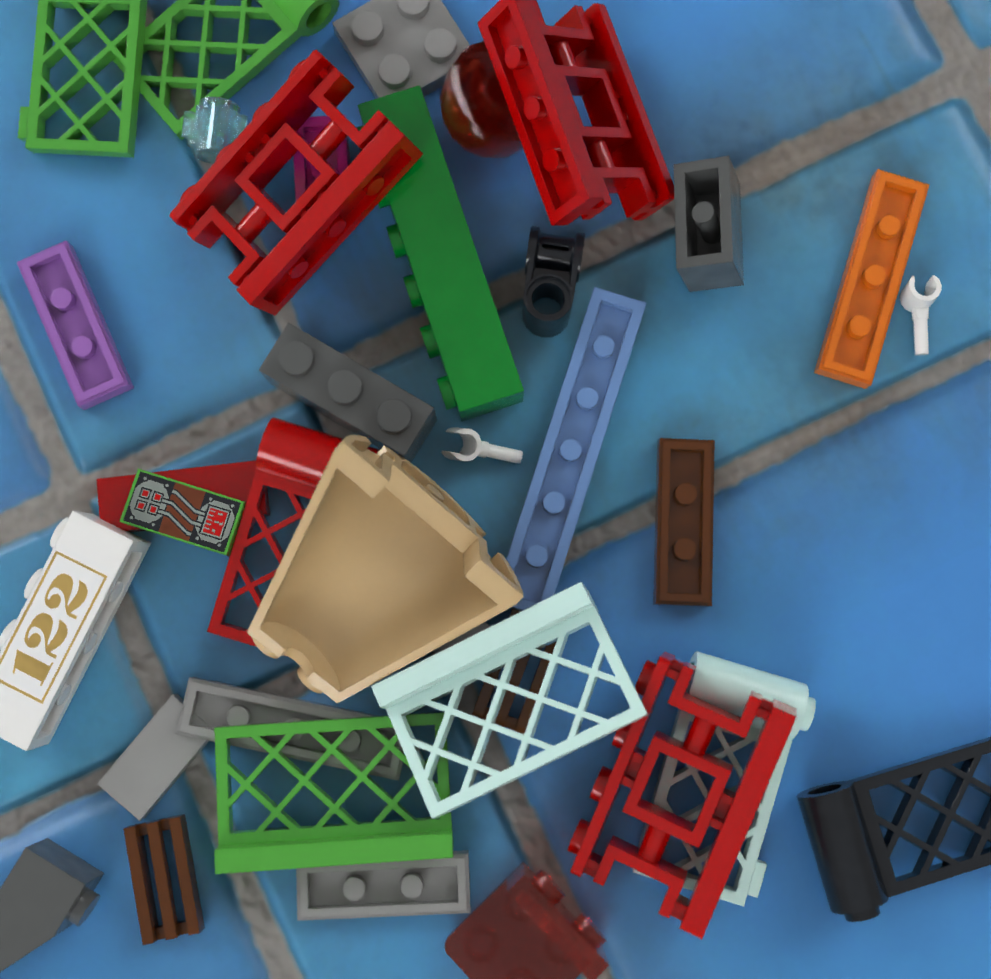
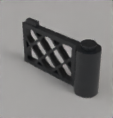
(851, 845)

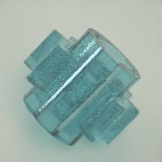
(212, 127)

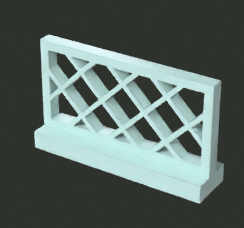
(484, 654)

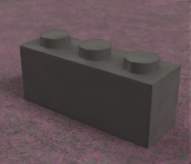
(348, 393)

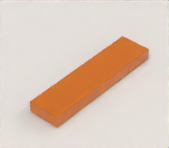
(871, 279)

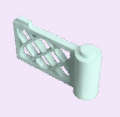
(729, 687)

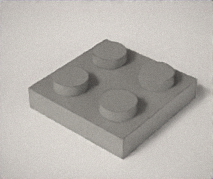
(401, 44)

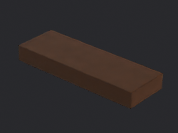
(684, 522)

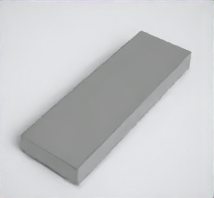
(385, 889)

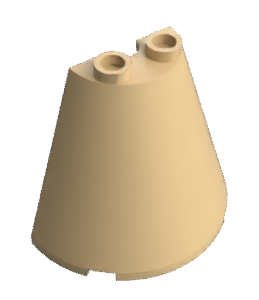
(377, 574)

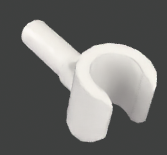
(919, 307)
(474, 447)

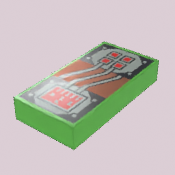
(183, 512)

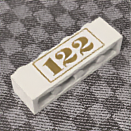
(62, 624)

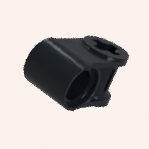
(552, 273)

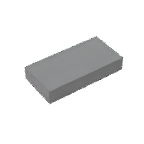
(153, 761)

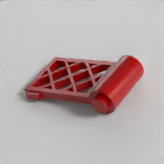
(288, 460)

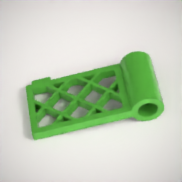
(292, 17)
(33, 118)

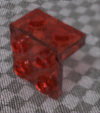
(527, 934)

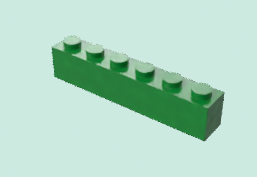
(445, 269)

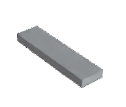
(235, 705)

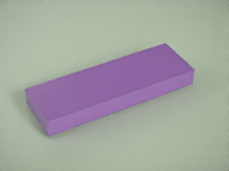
(75, 325)

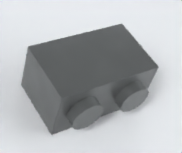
(708, 224)

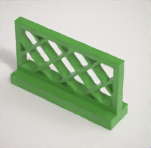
(325, 843)

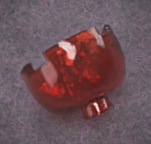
(476, 107)

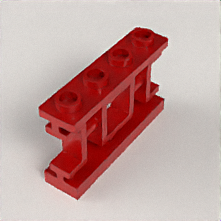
(540, 74)
(327, 208)
(723, 809)

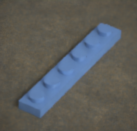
(573, 444)

